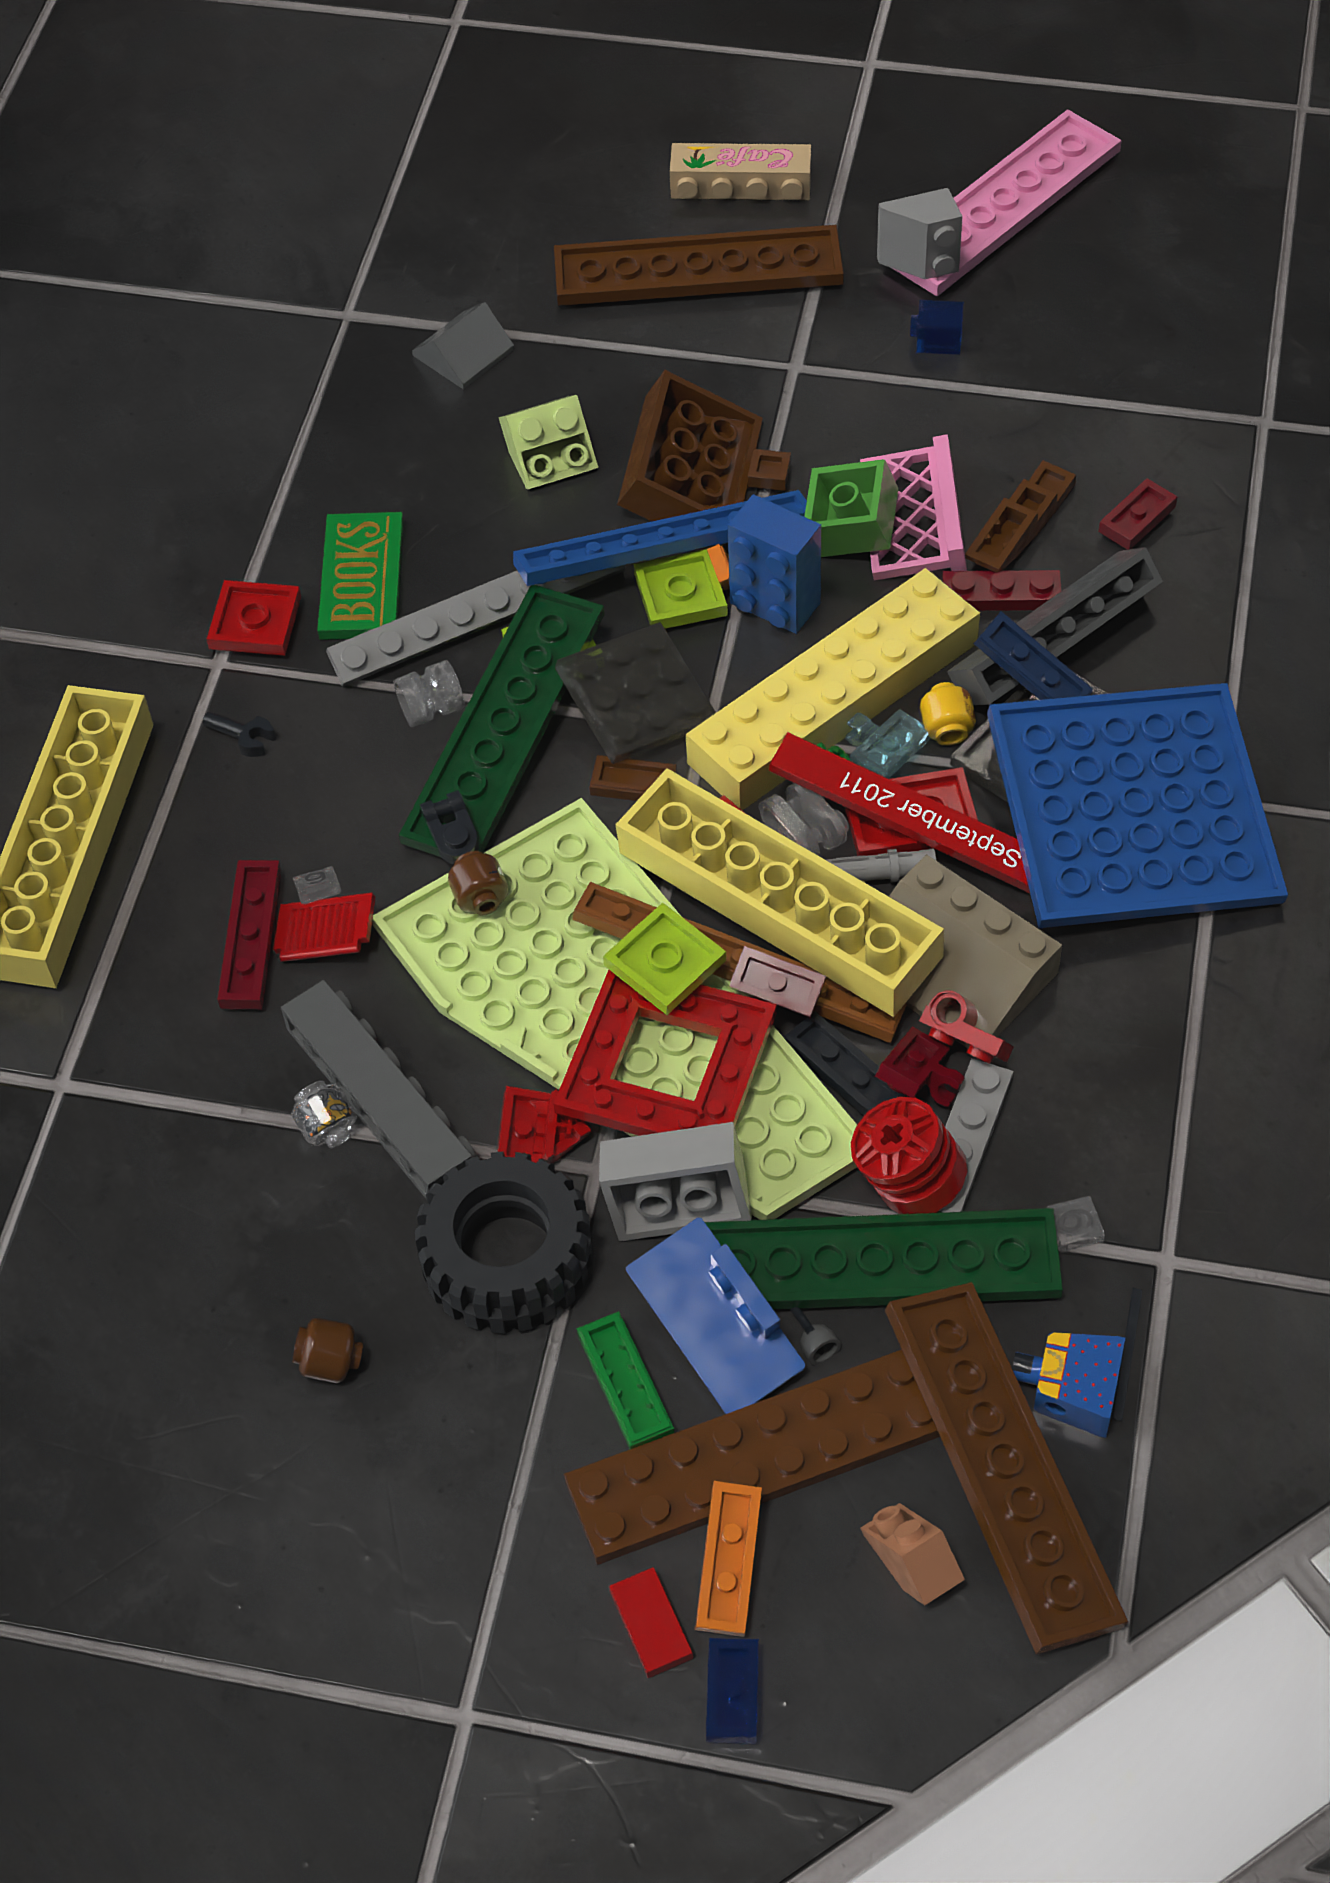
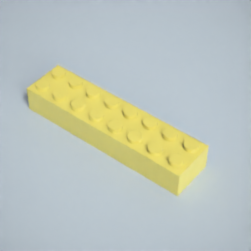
(848, 672)
(66, 828)
(781, 891)

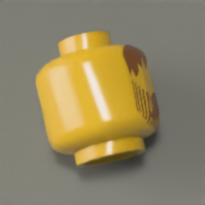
(948, 713)

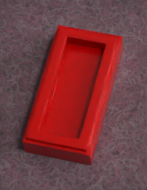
(650, 1622)

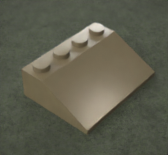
(987, 948)

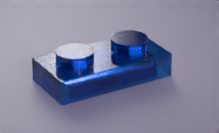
(732, 1691)

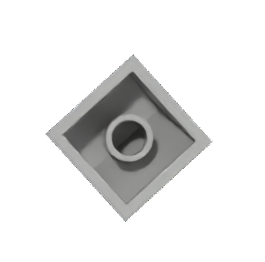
(920, 234)

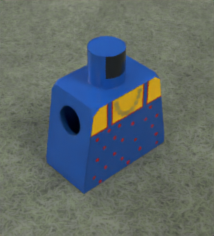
(1074, 1378)

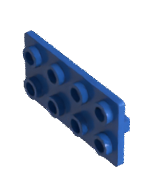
(716, 1316)

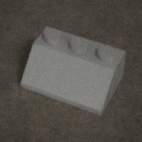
(673, 1177)

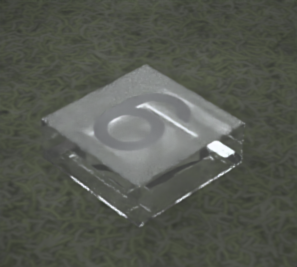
(317, 885)
(1077, 1224)

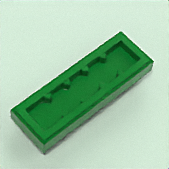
(624, 1380)

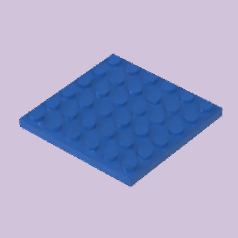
(1135, 805)

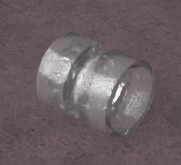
(429, 693)

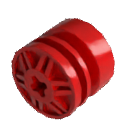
(909, 1156)

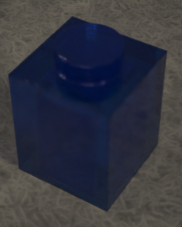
(938, 327)

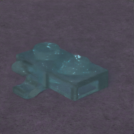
(887, 746)

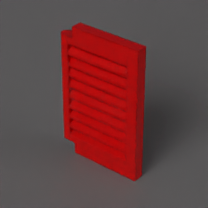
(324, 927)

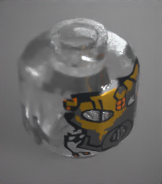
(324, 1114)

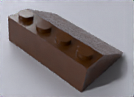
(688, 451)

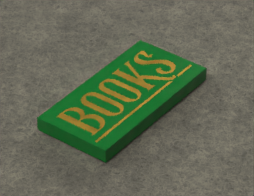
(360, 573)

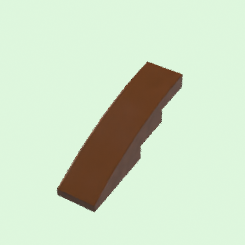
(1021, 517)

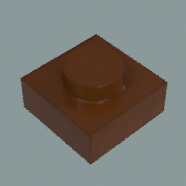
(769, 469)

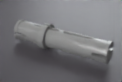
(890, 865)

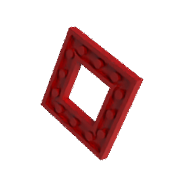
(595, 1096)

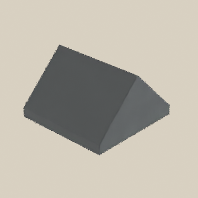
(466, 346)

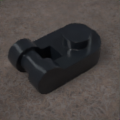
(456, 836)

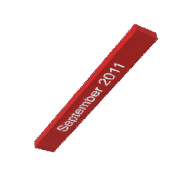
(900, 809)

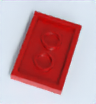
(943, 786)

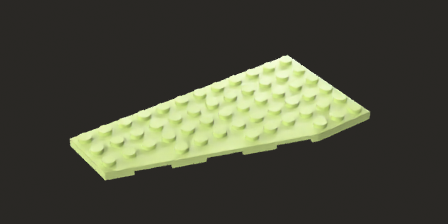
(534, 974)

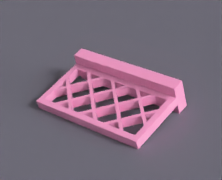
(946, 513)

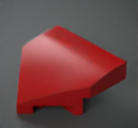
(534, 1128)

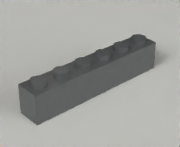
(1065, 619)
(375, 1086)

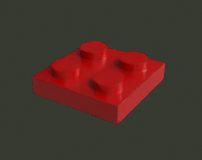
(254, 617)

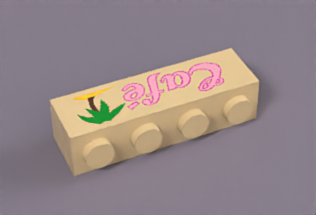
(740, 171)

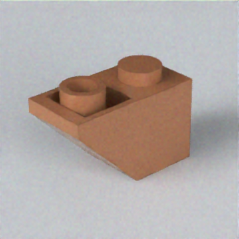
(913, 1552)

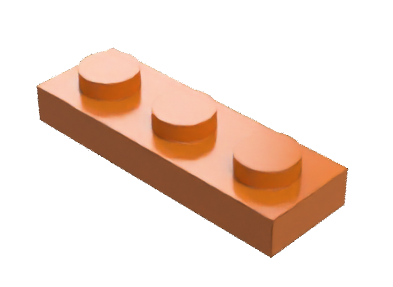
(728, 1559)

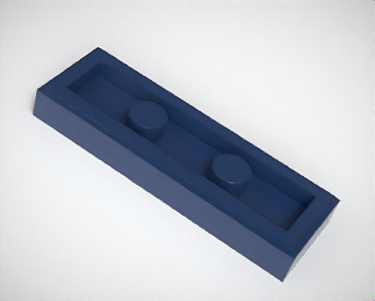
(1029, 661)

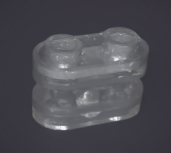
(805, 819)

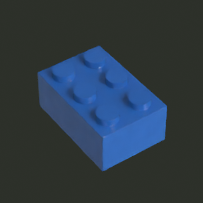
(774, 563)

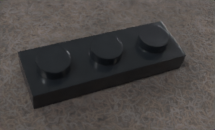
(839, 1063)

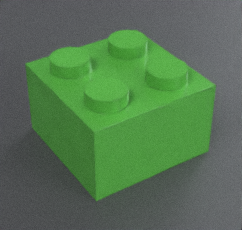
(853, 506)

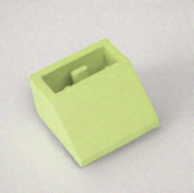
(549, 441)

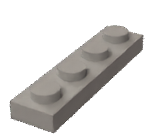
(975, 1119)

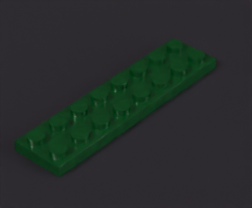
(506, 713)
(897, 1256)

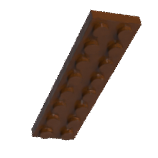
(698, 265)
(769, 1445)
(1005, 1468)

